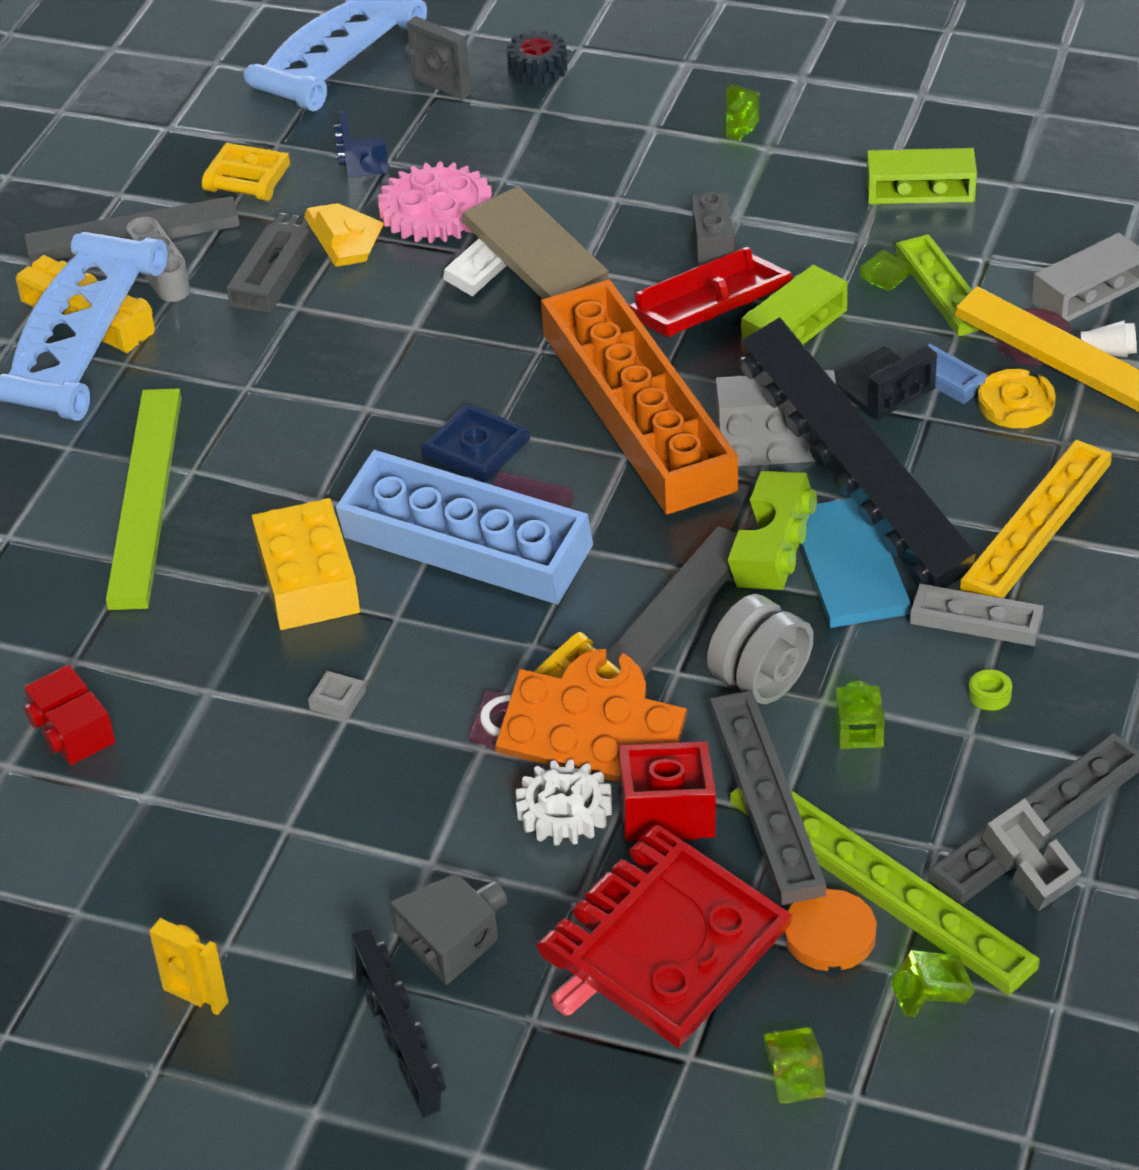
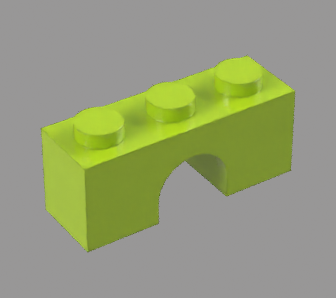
(781, 510)

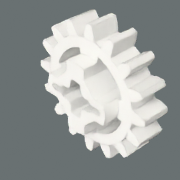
(563, 802)

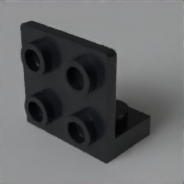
(886, 381)

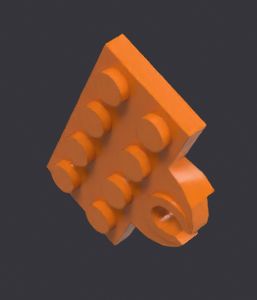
(585, 716)

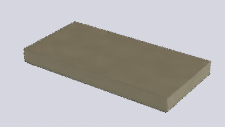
(533, 244)

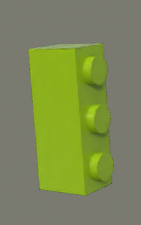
(921, 176)
(804, 304)

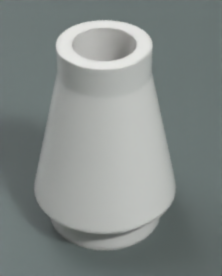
(1115, 339)

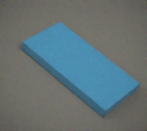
(851, 567)

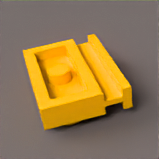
(188, 966)

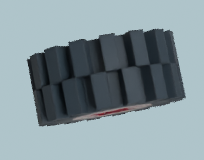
(537, 58)

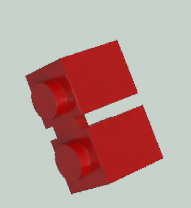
(68, 715)

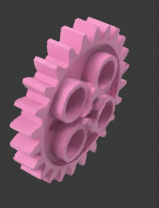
(431, 201)

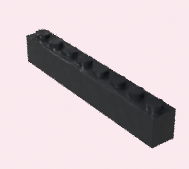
(855, 456)

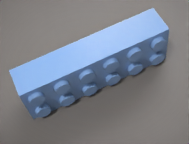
(465, 526)

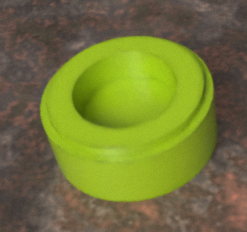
(990, 690)

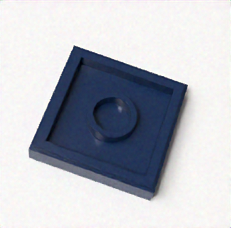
(475, 442)

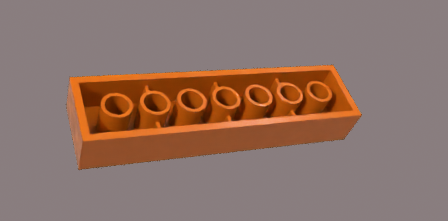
(640, 397)

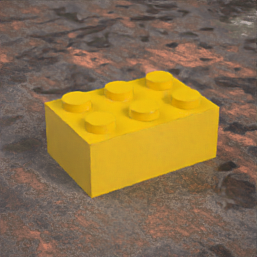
(305, 564)

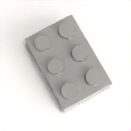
(754, 427)

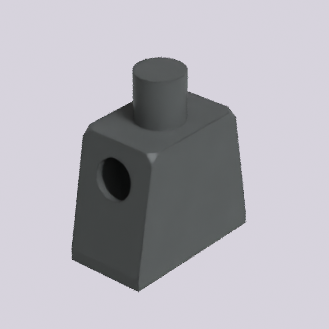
(449, 923)

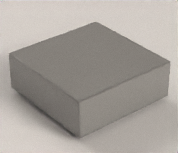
(337, 695)

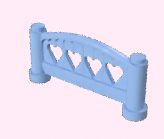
(308, 84)
(59, 386)

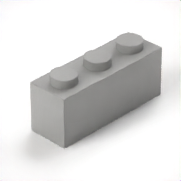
(1088, 278)

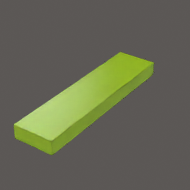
(937, 279)

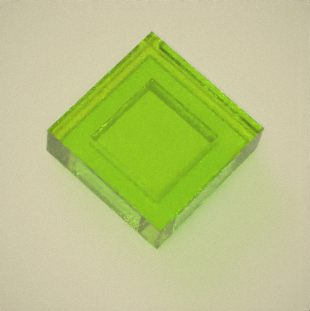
(885, 270)

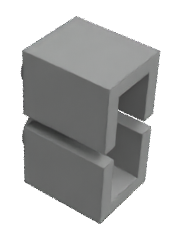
(1015, 842)

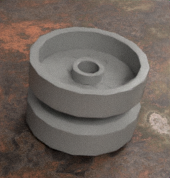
(760, 648)

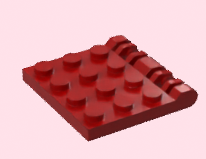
(667, 938)

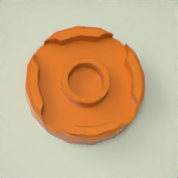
(831, 931)

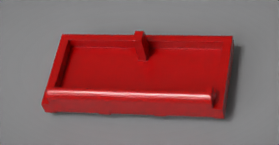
(707, 291)

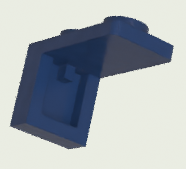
(361, 156)

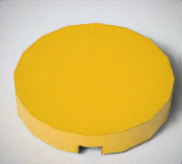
(1016, 398)

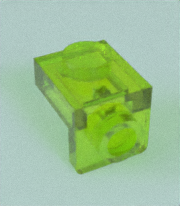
(741, 111)

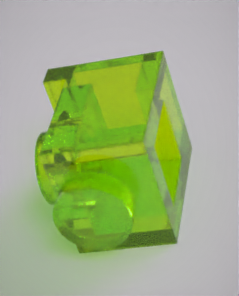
(857, 705)

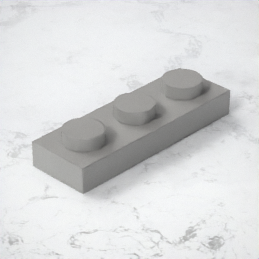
(977, 614)

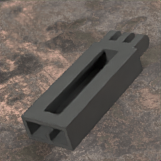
(260, 283)

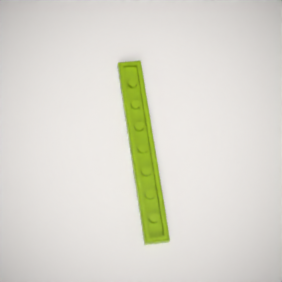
(144, 500)
(912, 900)

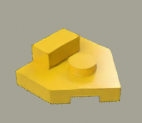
(343, 232)

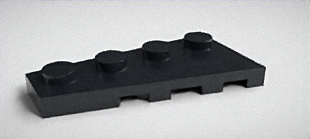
(388, 998)

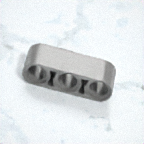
(173, 282)

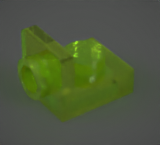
(932, 978)
(795, 1064)

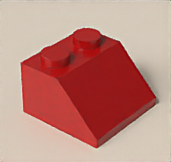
(667, 788)

